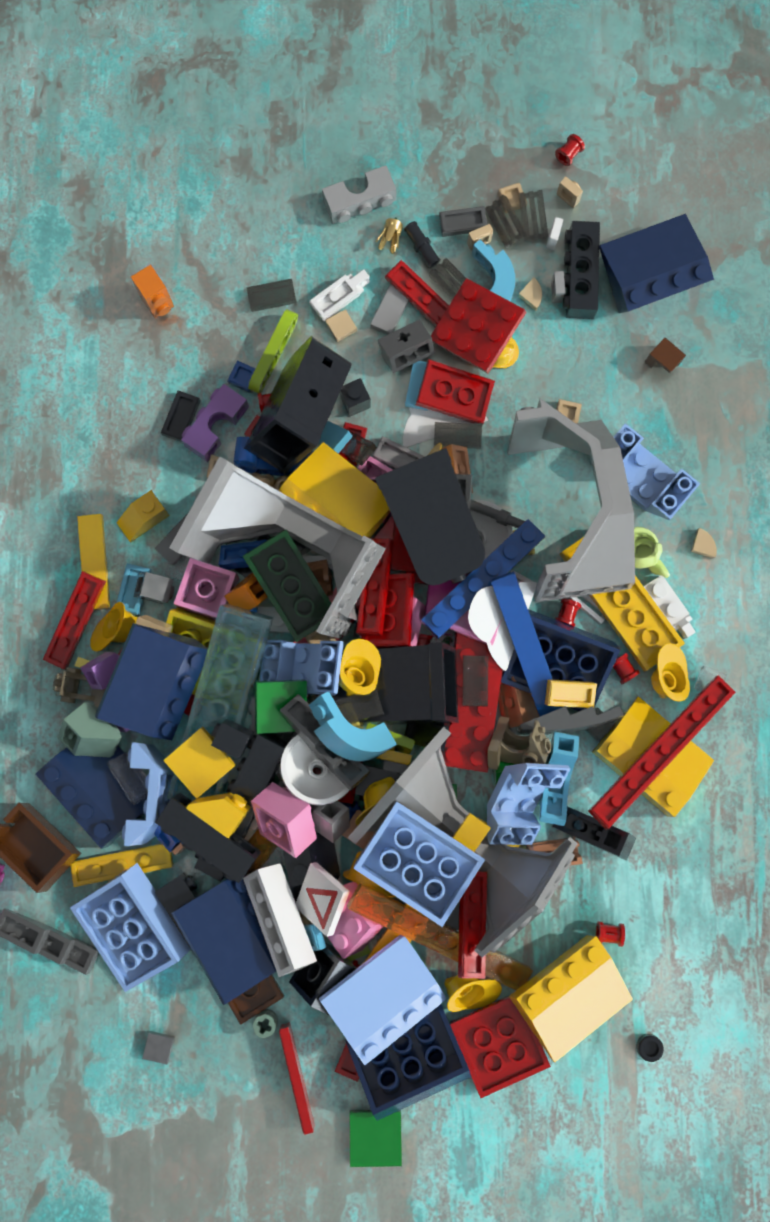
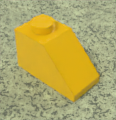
(142, 516)
(221, 811)

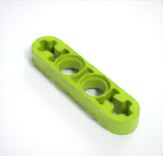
(273, 351)

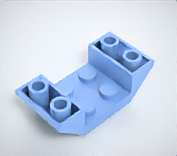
(651, 481)
(297, 661)
(158, 784)
(516, 798)

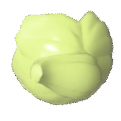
(648, 552)

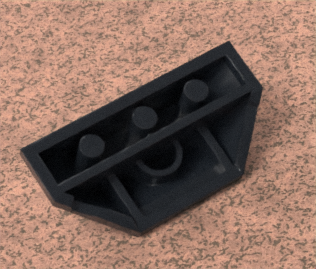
(319, 851)

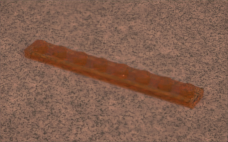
(426, 932)

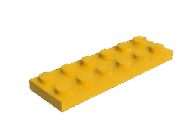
(634, 619)

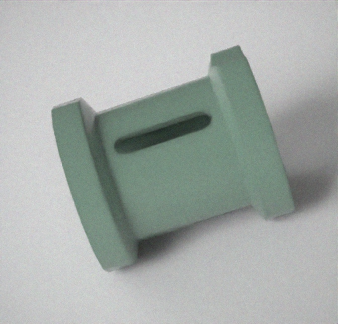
(273, 1020)

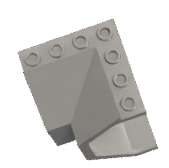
(243, 507)
(607, 551)
(517, 878)

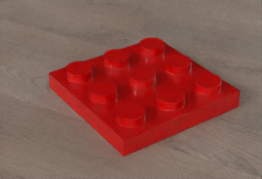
(477, 325)
(498, 1046)

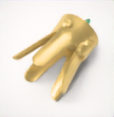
(392, 229)

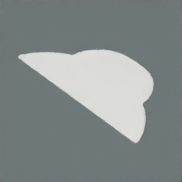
(421, 425)
(485, 617)

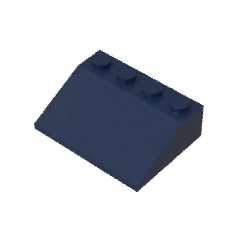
(655, 263)
(570, 655)
(152, 682)
(90, 794)
(226, 939)
(413, 1066)

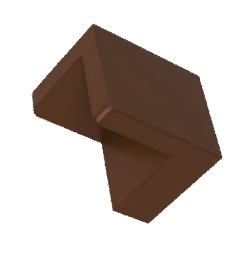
(665, 355)

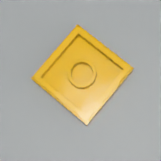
(199, 763)

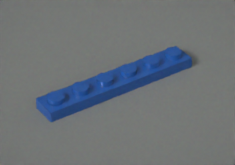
(498, 563)

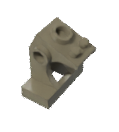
(67, 685)
(528, 748)

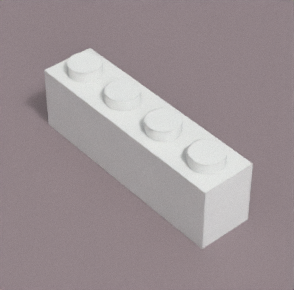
(279, 919)

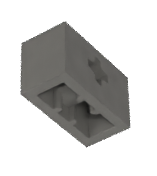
(406, 346)

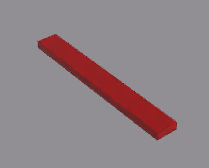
(661, 752)

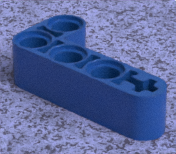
(251, 463)

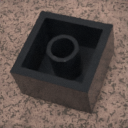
(321, 976)

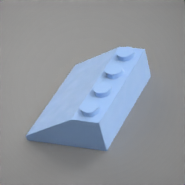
(419, 863)
(130, 928)
(383, 998)

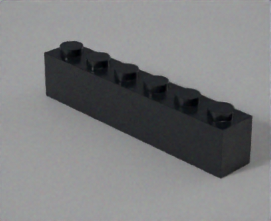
(254, 776)

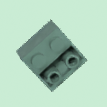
(88, 735)

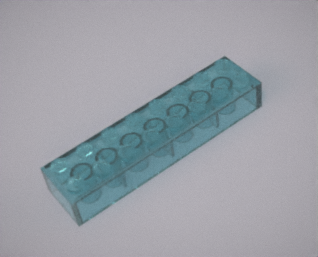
(226, 679)

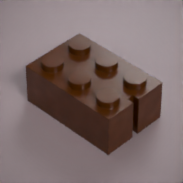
(35, 848)

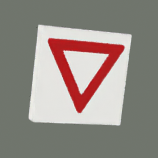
(322, 899)

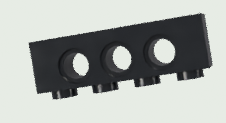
(588, 236)

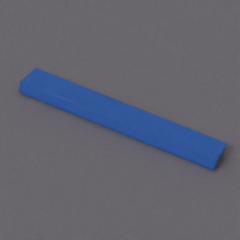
(524, 638)

